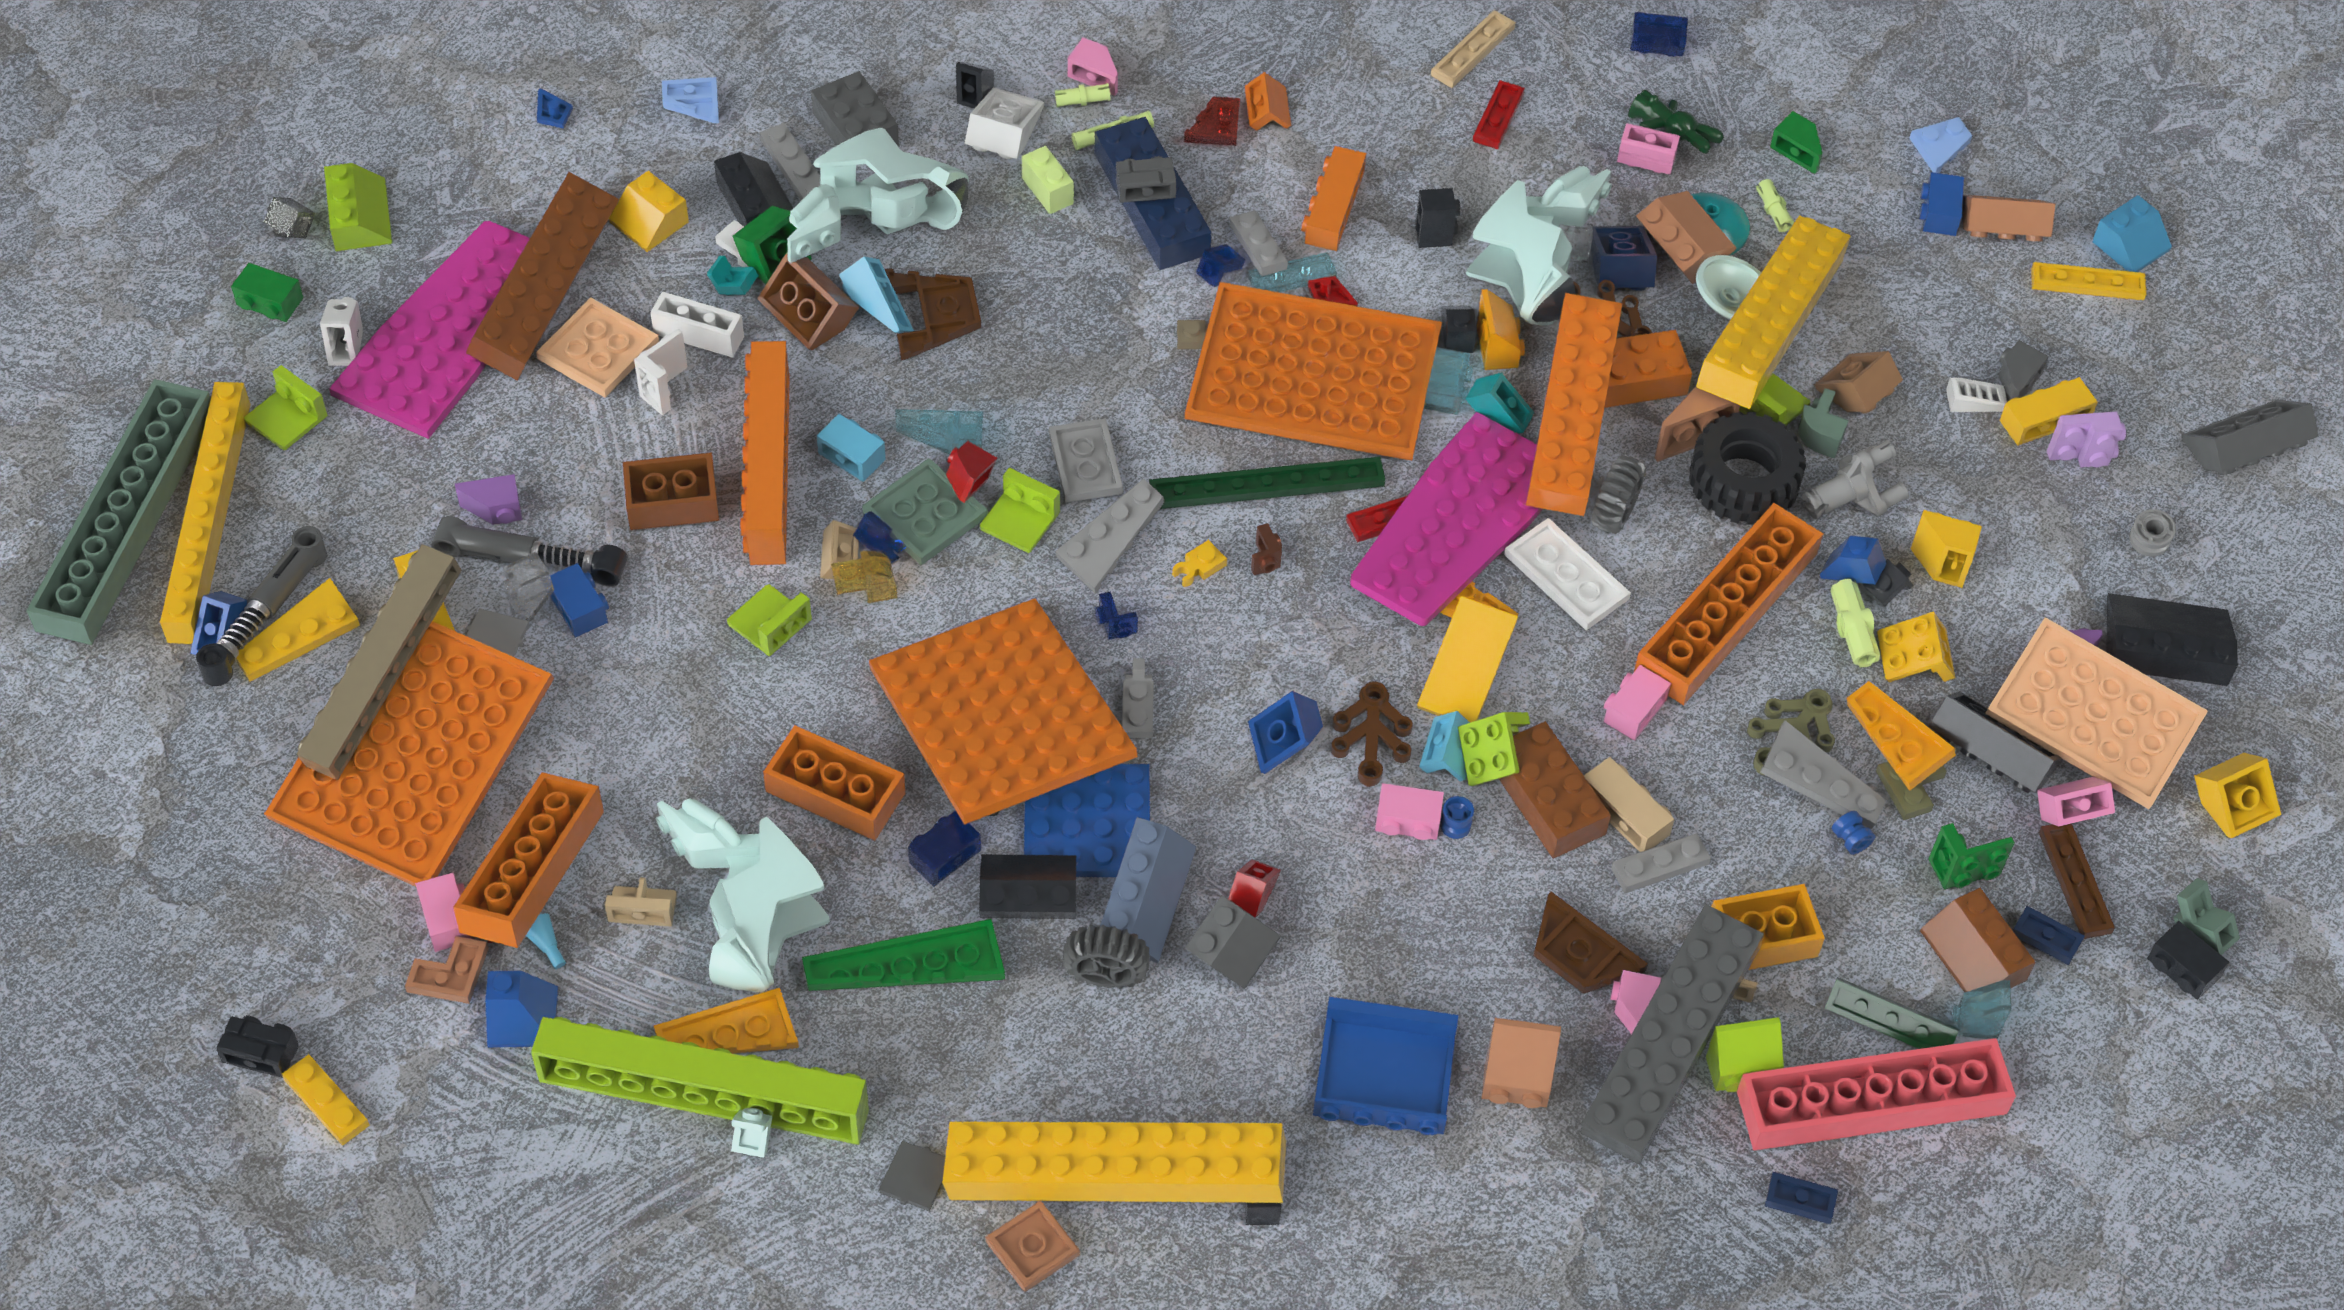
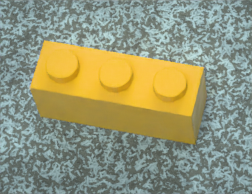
(2039, 412)

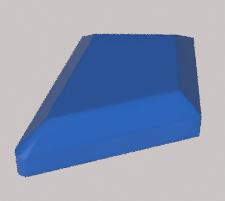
(552, 110)

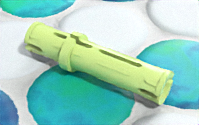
(1087, 137)

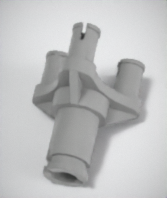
(1856, 484)

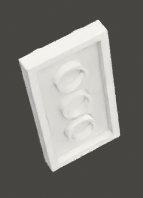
(1567, 574)

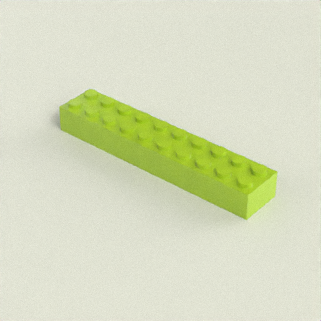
(699, 1079)

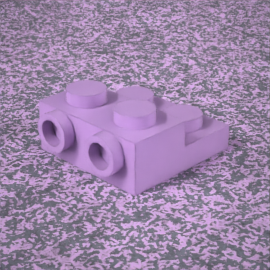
(2088, 437)

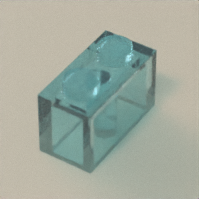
(1447, 381)

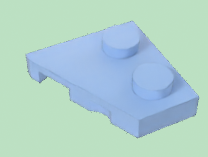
(692, 97)
(1941, 142)

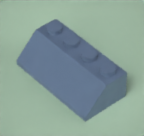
(1149, 884)

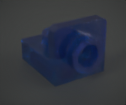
(1218, 261)

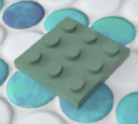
(925, 511)

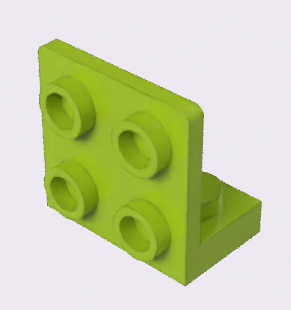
(1778, 401)
(288, 411)
(1022, 511)
(771, 618)
(1490, 746)

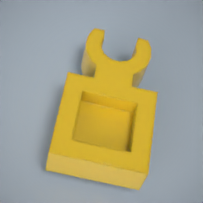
(1200, 561)

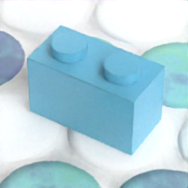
(851, 447)

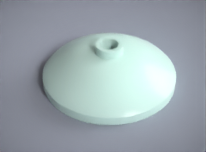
(1725, 282)

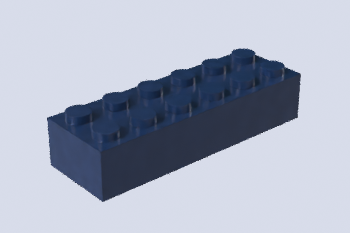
(1169, 227)

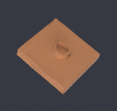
(1032, 1246)

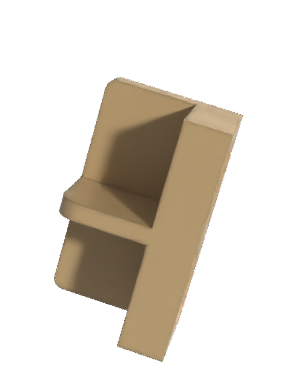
(641, 905)

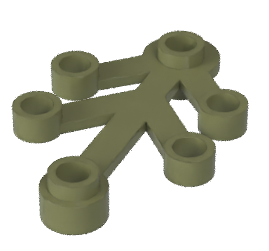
(1809, 711)

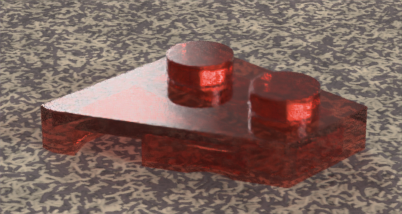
(1216, 123)

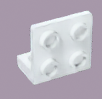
(658, 367)

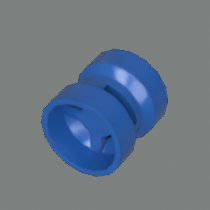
(1457, 817)
(1853, 832)

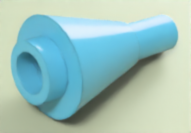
(544, 938)

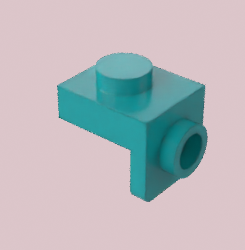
(730, 279)

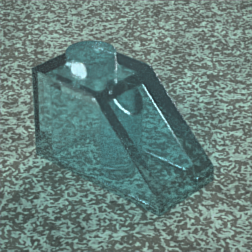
(1983, 1011)

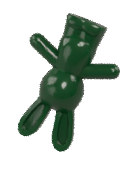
(1657, 115)

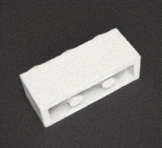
(700, 323)

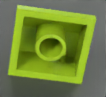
(1743, 1050)

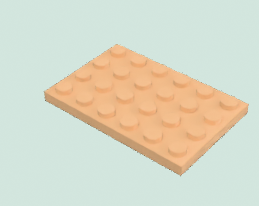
(2096, 712)

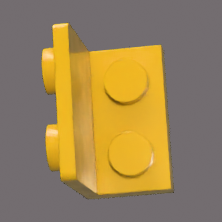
(1916, 647)

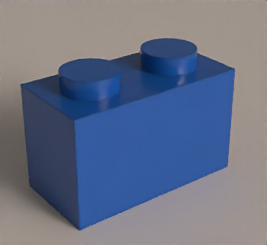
(1942, 203)
(578, 600)

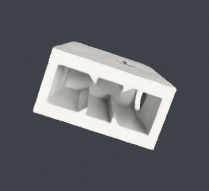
(338, 320)

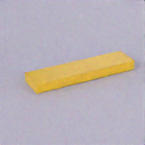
(2088, 281)

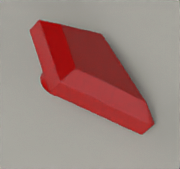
(1330, 290)

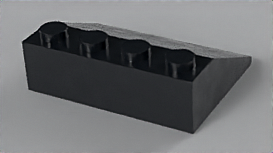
(2172, 639)

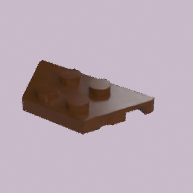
(1581, 949)

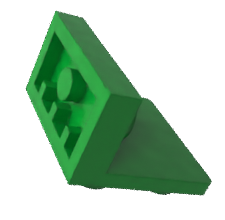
(1961, 866)

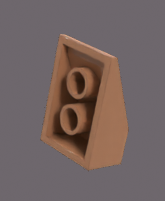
(1688, 420)
(1520, 1062)

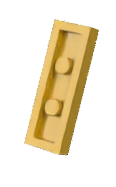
(325, 1099)

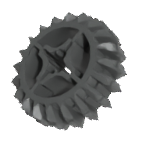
(1618, 494)
(1106, 956)

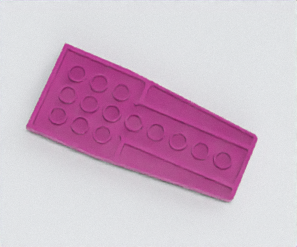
(418, 358)
(1451, 522)

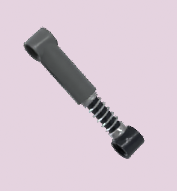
(458, 538)
(305, 553)

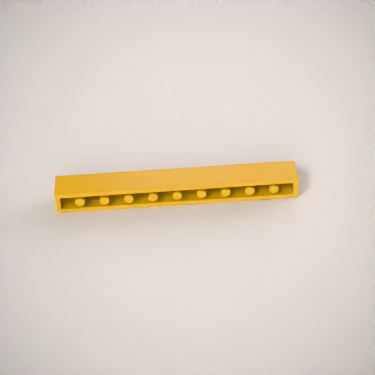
(205, 511)

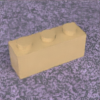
(1630, 805)

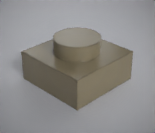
(1190, 334)

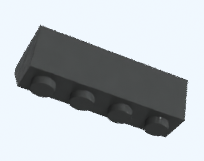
(2252, 435)

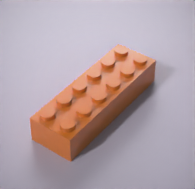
(528, 860)

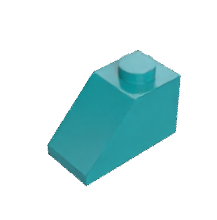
(1500, 402)

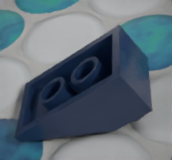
(1623, 257)

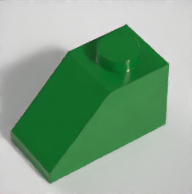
(1798, 141)

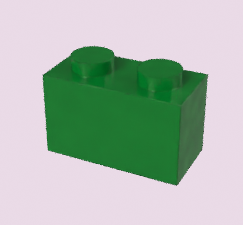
(267, 292)

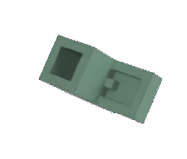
(1819, 428)
(2208, 922)

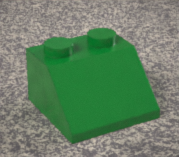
(764, 241)

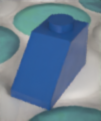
(1857, 560)
(215, 616)

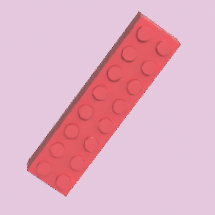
(1875, 1094)

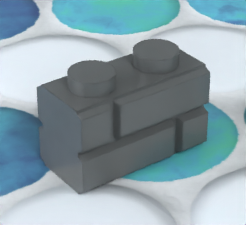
(1145, 179)

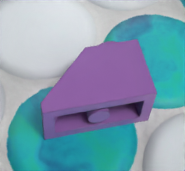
(491, 499)

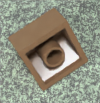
(1861, 380)

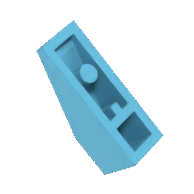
(872, 290)

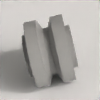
(2155, 521)

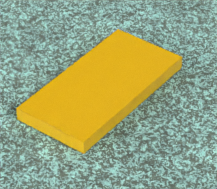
(1467, 660)

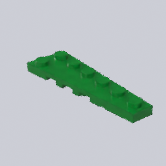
(930, 957)

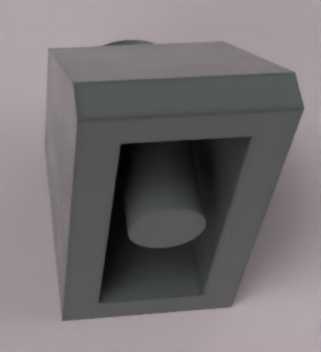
(2020, 369)

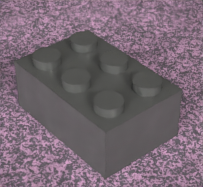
(851, 108)

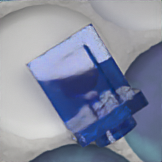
(1115, 625)

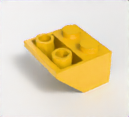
(1945, 546)

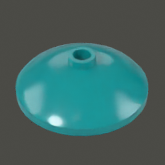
(1727, 216)

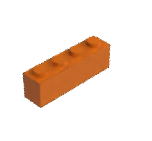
(1334, 198)

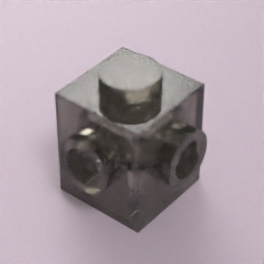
(289, 218)

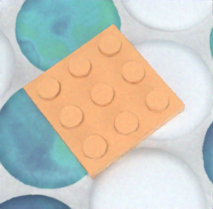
(596, 347)

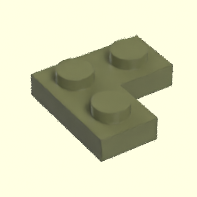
(1907, 802)

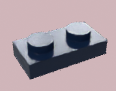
(2048, 935)
(1801, 1197)

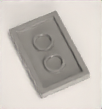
(1085, 460)

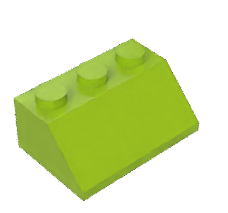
(357, 207)

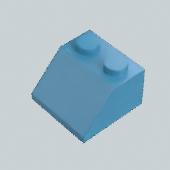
(2133, 235)

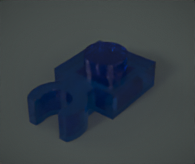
(876, 536)

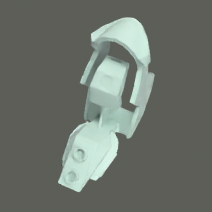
(759, 900)

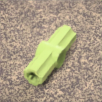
(1855, 623)

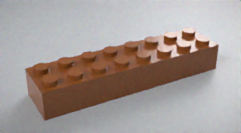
(542, 276)

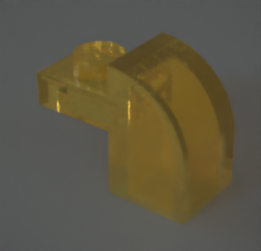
(869, 573)

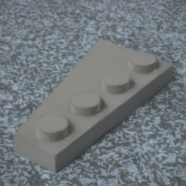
(1103, 541)

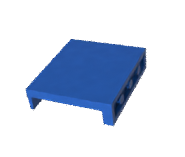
(1385, 1066)

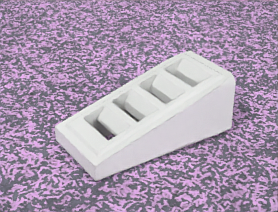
(1960, 396)

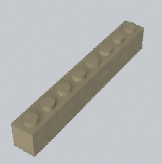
(378, 662)

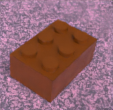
(670, 491)

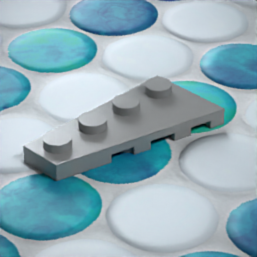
(1814, 773)

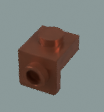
(1270, 551)

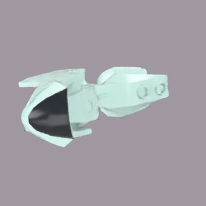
(889, 208)
(1528, 245)

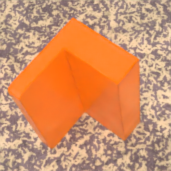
(1267, 102)

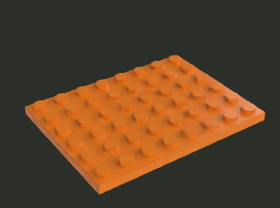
(1314, 371)
(1001, 710)
(420, 760)

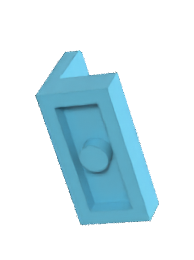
(1444, 746)

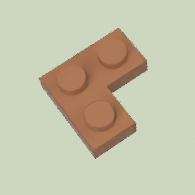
(451, 980)

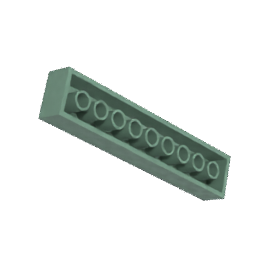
(120, 513)

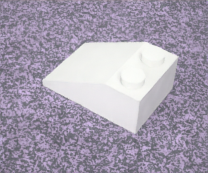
(1003, 123)

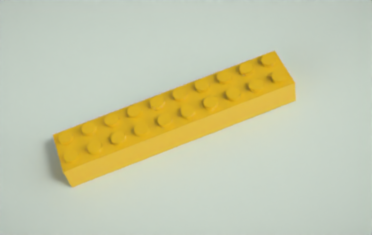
(1773, 312)
(1115, 1161)

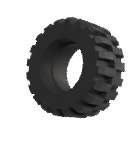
(1751, 439)

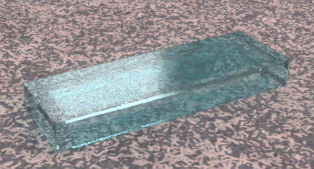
(1296, 274)

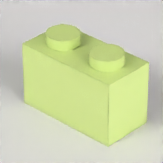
(1047, 180)

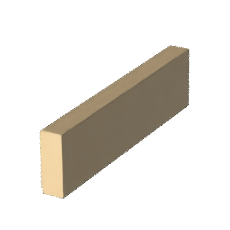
(1473, 49)

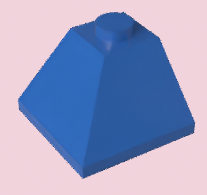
(1284, 729)
(516, 1007)

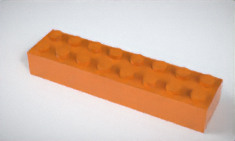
(1574, 405)
(766, 453)
(1730, 601)

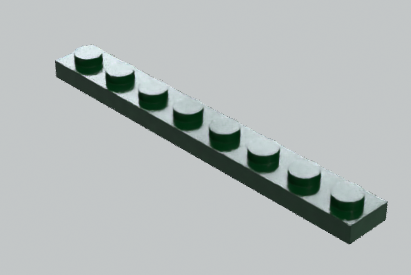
(1270, 482)

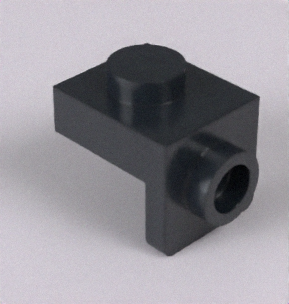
(1890, 583)

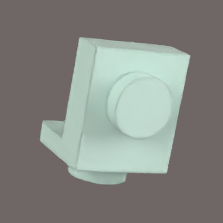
(751, 1132)

